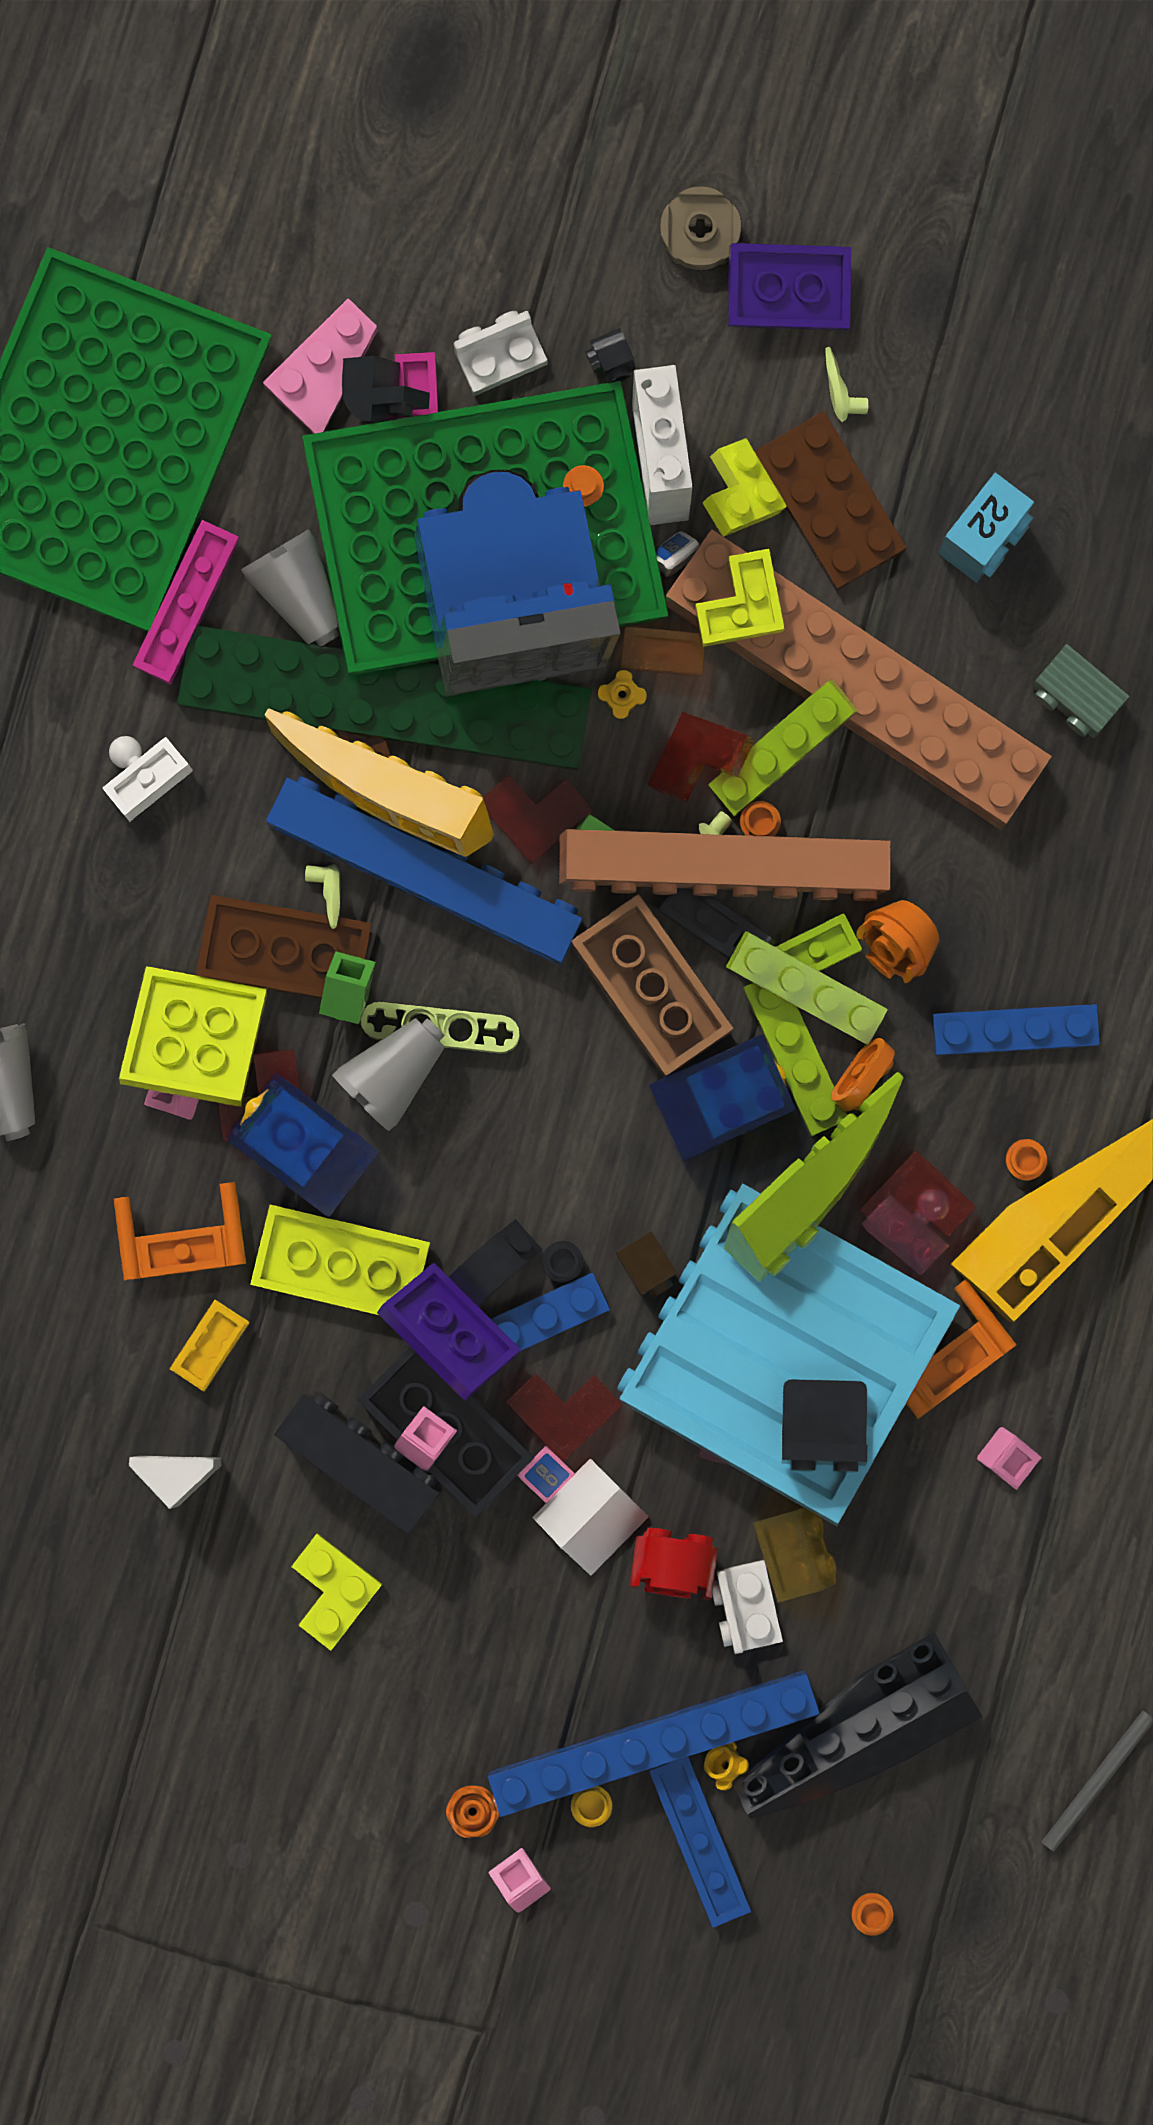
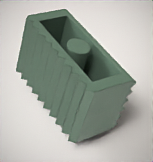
(1078, 692)

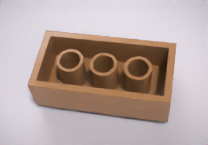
(651, 986)

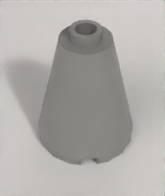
(297, 588)
(392, 1071)
(15, 1083)

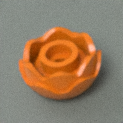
(472, 1825)

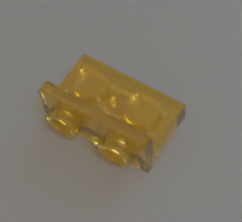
(796, 1553)

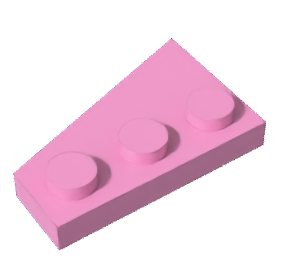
(312, 375)

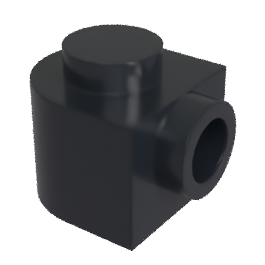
(611, 356)

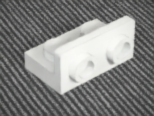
(499, 352)
(747, 1607)

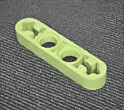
(442, 1019)

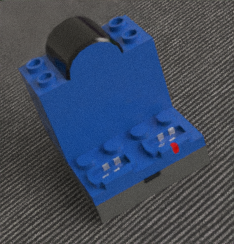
(513, 585)

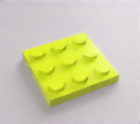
(193, 1036)

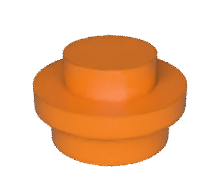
(588, 481)
(760, 819)
(1026, 1159)
(872, 1914)

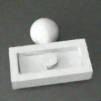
(145, 776)

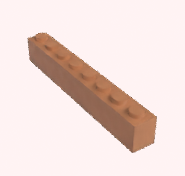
(724, 863)

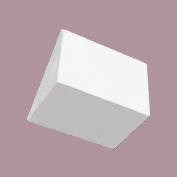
(174, 1477)
(590, 1517)

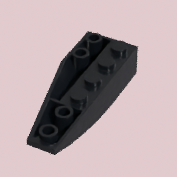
(864, 1730)

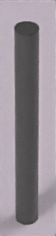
(1098, 1781)

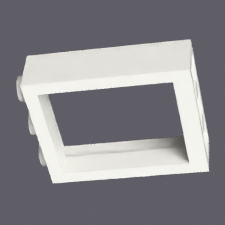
(661, 444)

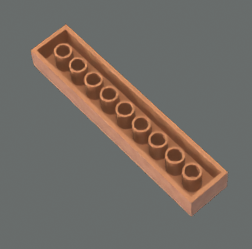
(896, 701)

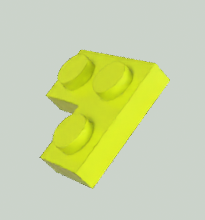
(749, 493)
(752, 611)
(345, 1590)

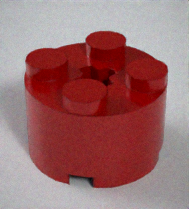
(674, 1565)

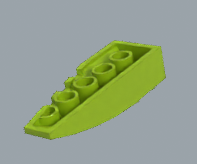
(807, 1190)

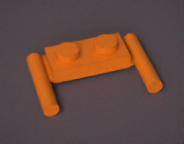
(181, 1250)
(963, 1356)

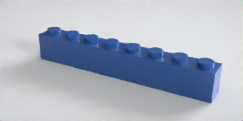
(425, 871)
(652, 1743)

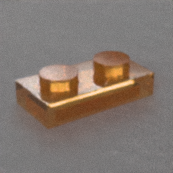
(662, 651)

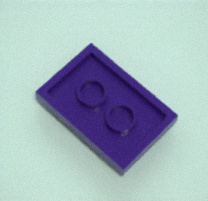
(789, 286)
(449, 1331)

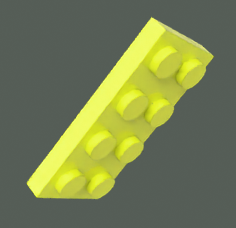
(335, 1260)

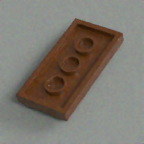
(830, 501)
(275, 945)

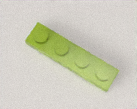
(785, 746)
(806, 988)
(798, 1056)

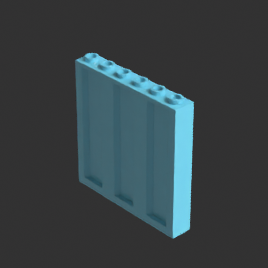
(736, 1341)

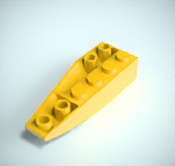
(388, 786)
(1055, 1224)

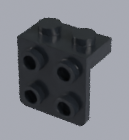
(824, 1424)

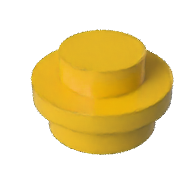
(591, 1806)

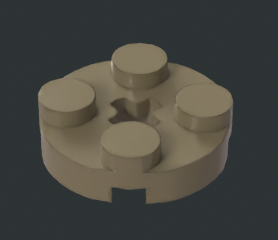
(683, 212)

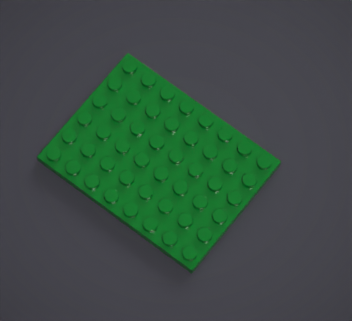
(113, 433)
(386, 474)

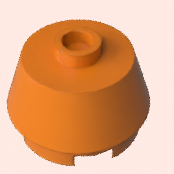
(899, 939)

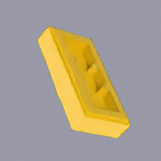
(209, 1345)

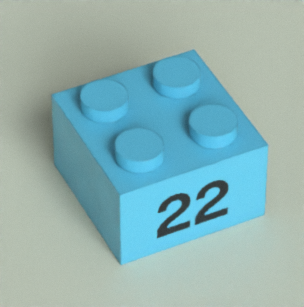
(986, 526)

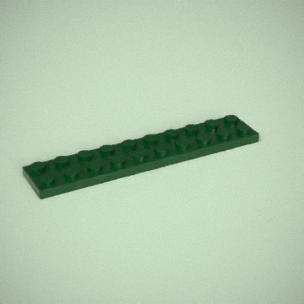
(402, 704)

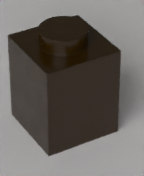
(647, 1265)

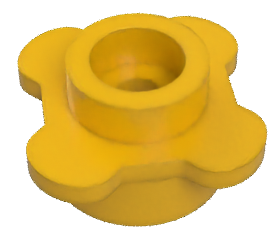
(619, 705)
(715, 1763)

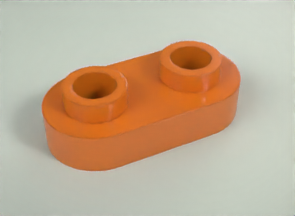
(863, 1074)

